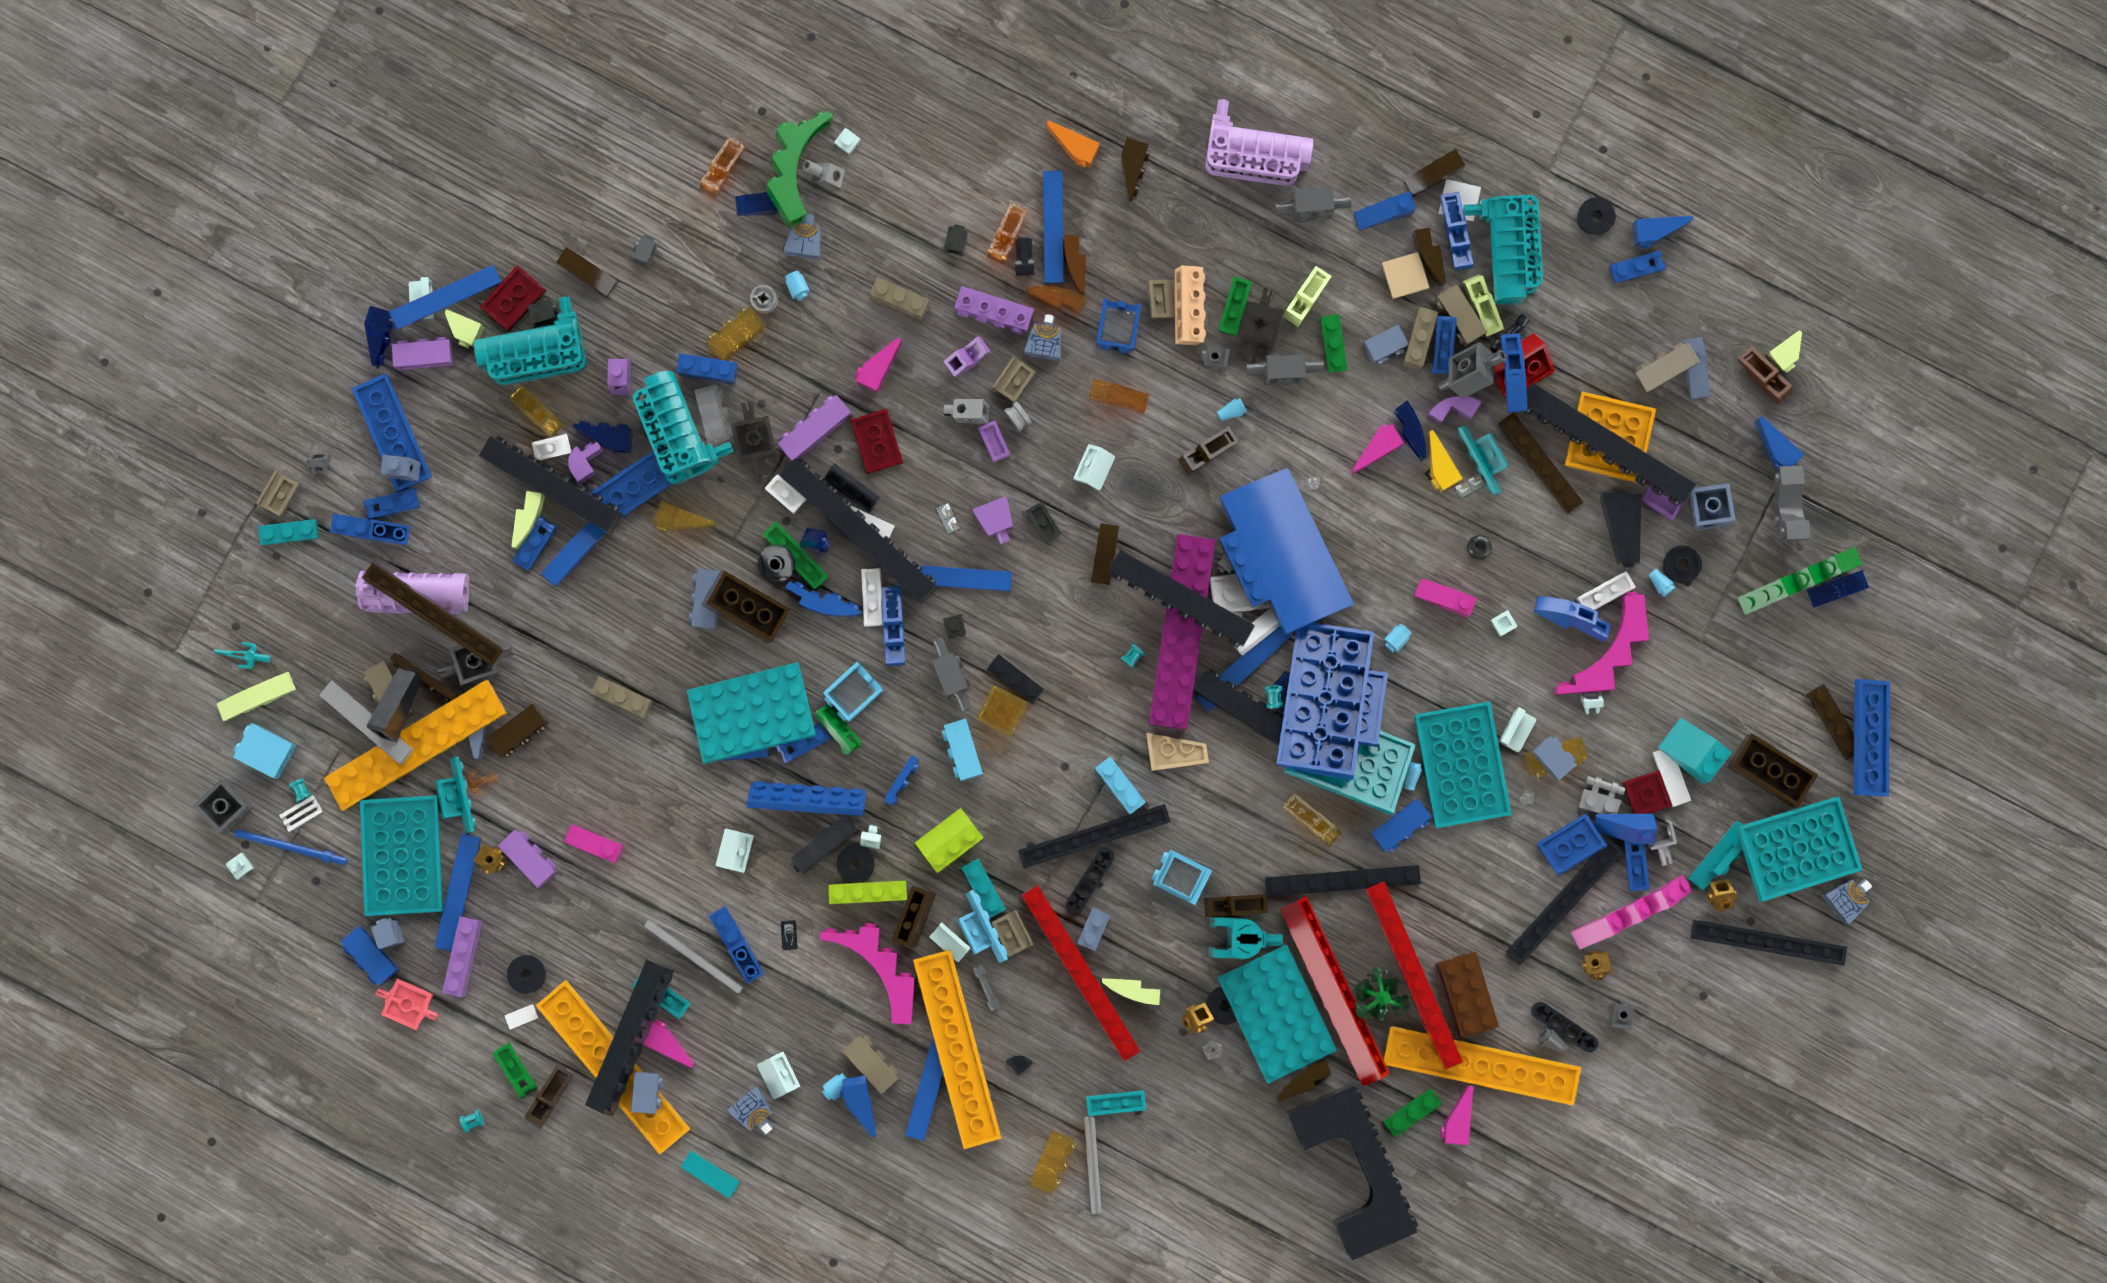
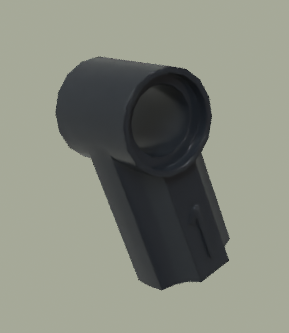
(1024, 259)

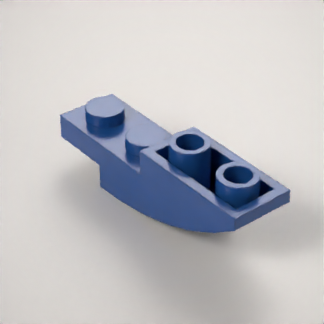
(1514, 373)
(370, 529)
(830, 605)
(1570, 613)
(736, 944)

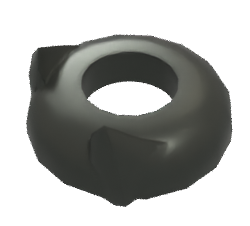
(1473, 552)

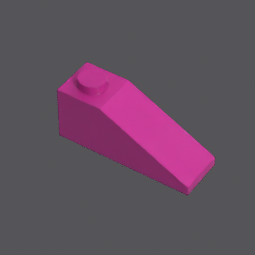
(875, 369)
(1383, 443)
(1445, 597)
(594, 843)
(665, 1042)
(1457, 1124)

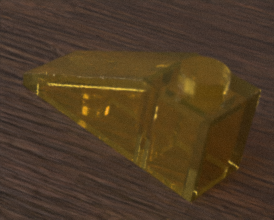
(536, 411)
(676, 519)
(1312, 820)

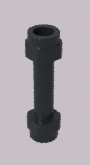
(1520, 322)

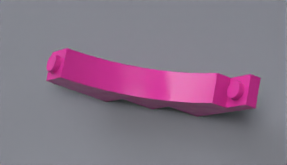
(1600, 675)

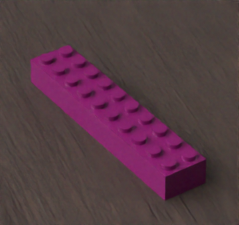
(1181, 637)

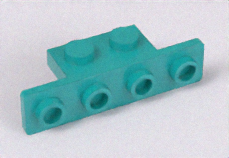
(1487, 456)
(454, 798)
(1718, 859)

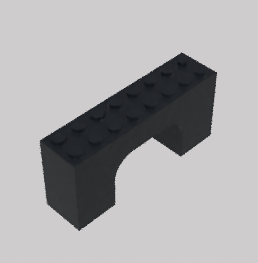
(1385, 1214)

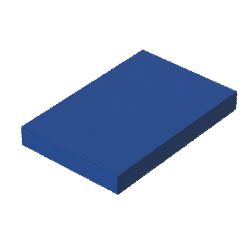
(1571, 845)

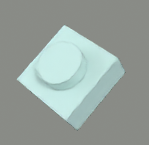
(847, 141)
(1504, 623)

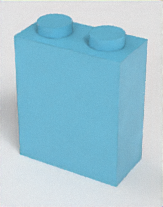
(264, 750)

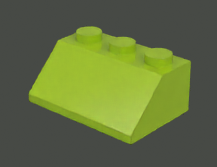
(949, 840)

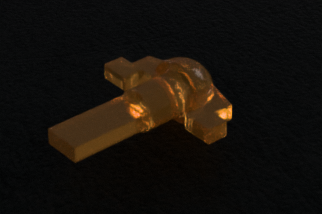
(472, 783)

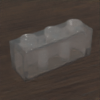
(714, 415)

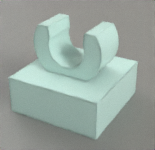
(1592, 700)
(871, 838)
(239, 866)

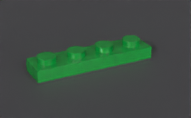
(803, 562)

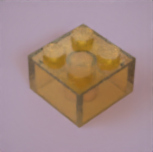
(1003, 710)

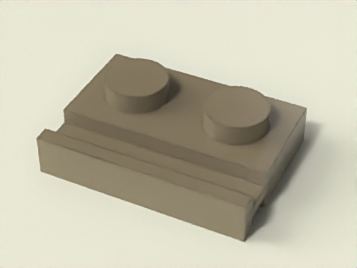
(1161, 298)
(1013, 379)
(278, 493)
(1012, 933)

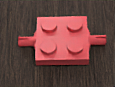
(407, 1004)

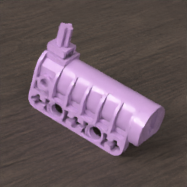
(1255, 150)
(444, 589)

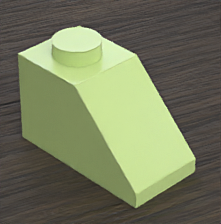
(464, 329)
(1786, 353)

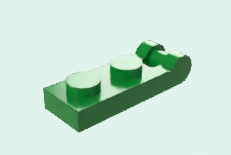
(838, 729)
(514, 1069)

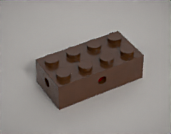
(1467, 994)

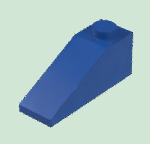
(1385, 211)
(1652, 230)
(1778, 447)
(1628, 827)
(858, 1101)

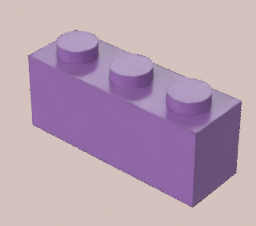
(422, 354)
(528, 858)

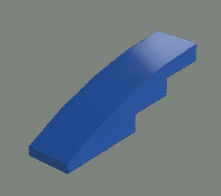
(1456, 231)
(573, 553)
(893, 626)

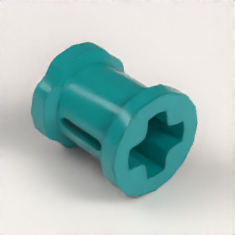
(1132, 656)
(1274, 696)
(299, 790)
(478, 1121)

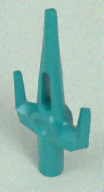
(250, 655)

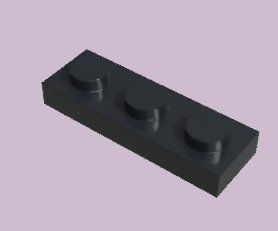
(851, 488)
(1015, 679)

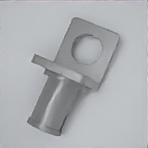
(823, 172)
(1663, 845)

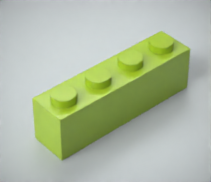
(868, 892)

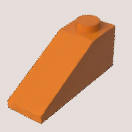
(1077, 146)

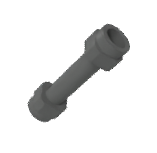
(992, 1003)

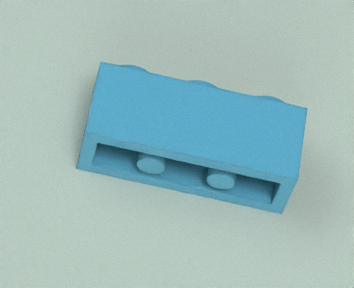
(962, 750)
(1120, 785)

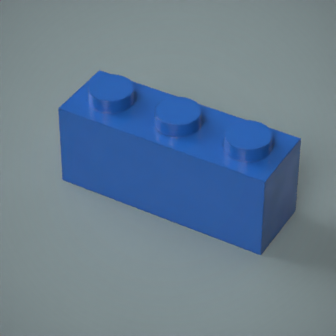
(707, 369)
(1401, 826)
(368, 956)

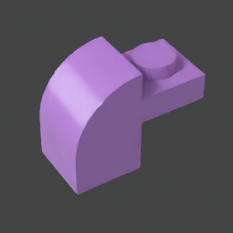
(967, 357)
(579, 463)

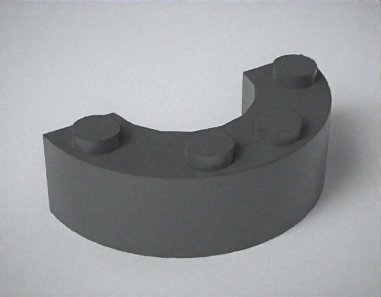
(1788, 504)

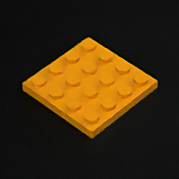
(1623, 418)

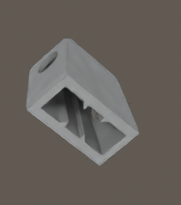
(976, 411)

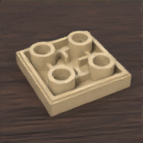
(1405, 275)

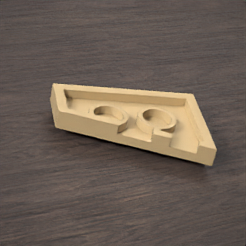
(1174, 752)

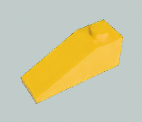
(1442, 469)

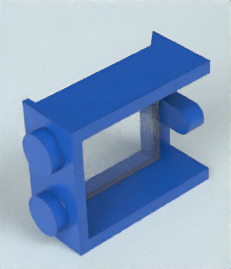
(1118, 326)

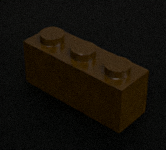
(517, 731)
(914, 917)

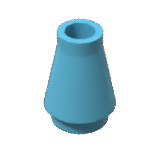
(1232, 409)
(1662, 584)
(1412, 775)

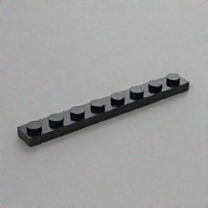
(1094, 836)
(1342, 880)
(1563, 902)
(1768, 942)

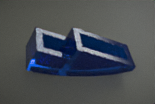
(755, 205)
(1411, 429)
(1838, 588)

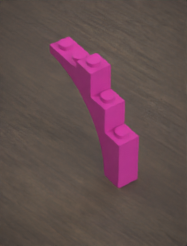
(1632, 913)
(899, 987)

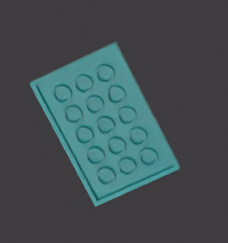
(751, 713)
(1462, 764)
(1377, 774)
(1799, 849)
(401, 855)
(1276, 1014)

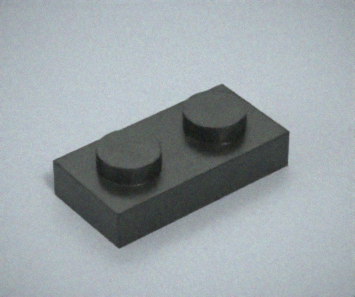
(1043, 522)

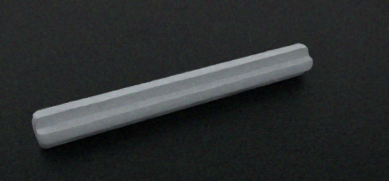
(1092, 1161)

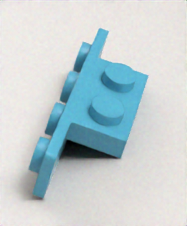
(979, 930)

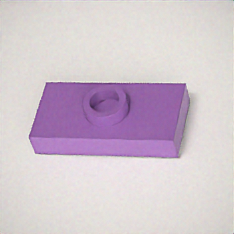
(994, 441)
(1660, 504)

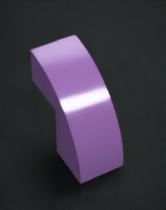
(1463, 406)

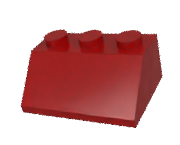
(1536, 360)

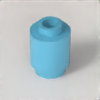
(797, 285)
(1397, 638)
(831, 1088)

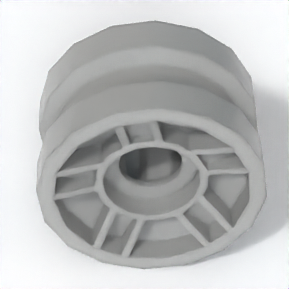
(768, 305)
(1017, 416)

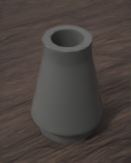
(1552, 1041)

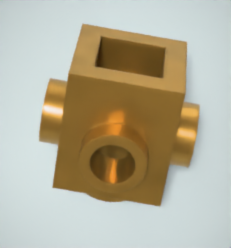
(484, 856)
(1722, 895)
(1604, 965)
(1197, 1018)

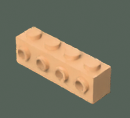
(1189, 305)

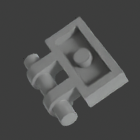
(1598, 802)

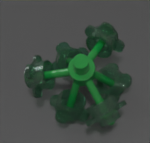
(1382, 997)

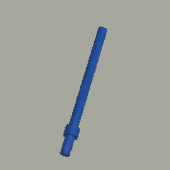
(326, 856)

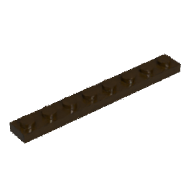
(432, 613)

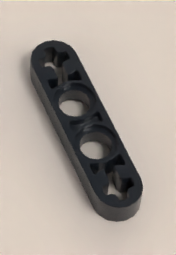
(1089, 880)
(1563, 1028)

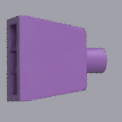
(619, 376)
(995, 519)

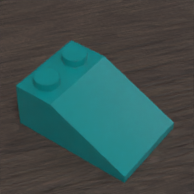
(1694, 751)

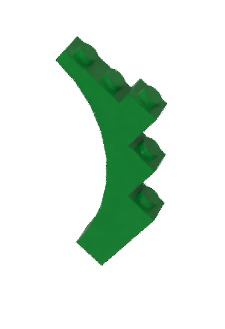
(784, 189)
(1799, 580)

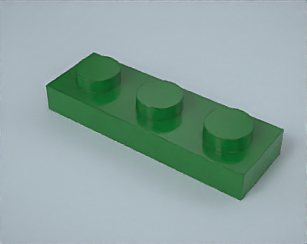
(1235, 306)
(1333, 344)
(1412, 1112)

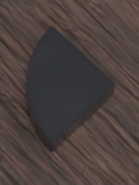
(1019, 1063)

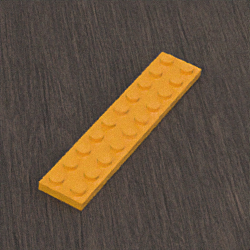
(428, 739)
(590, 1042)
(957, 1049)
(1485, 1067)

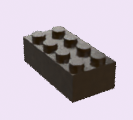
(745, 607)
(1772, 770)

